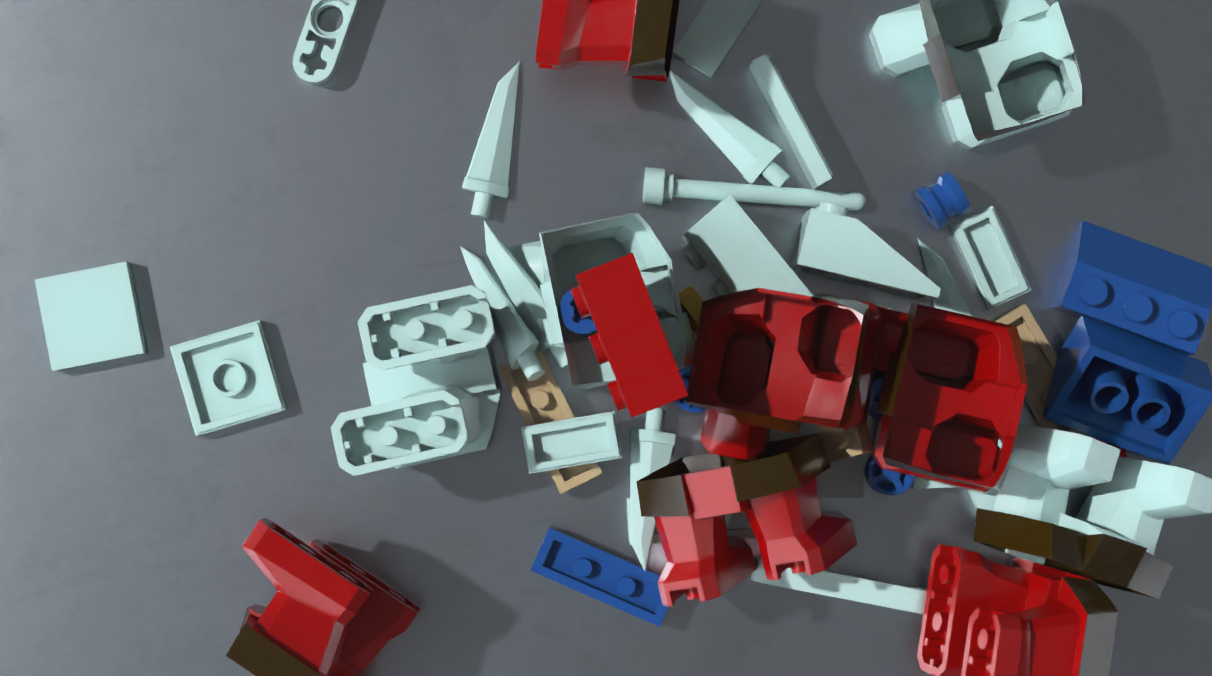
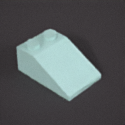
(851, 253)

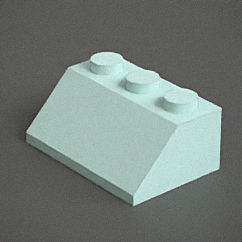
(738, 253)

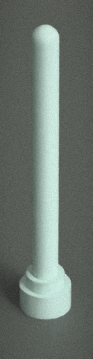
(663, 186)

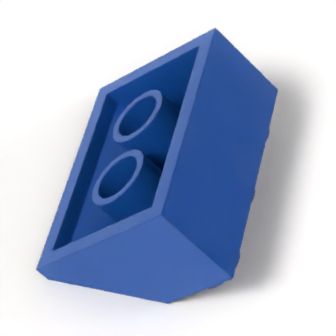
(1136, 288)
(1127, 390)

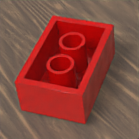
(628, 336)

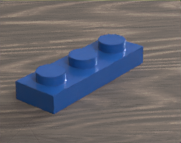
(600, 575)

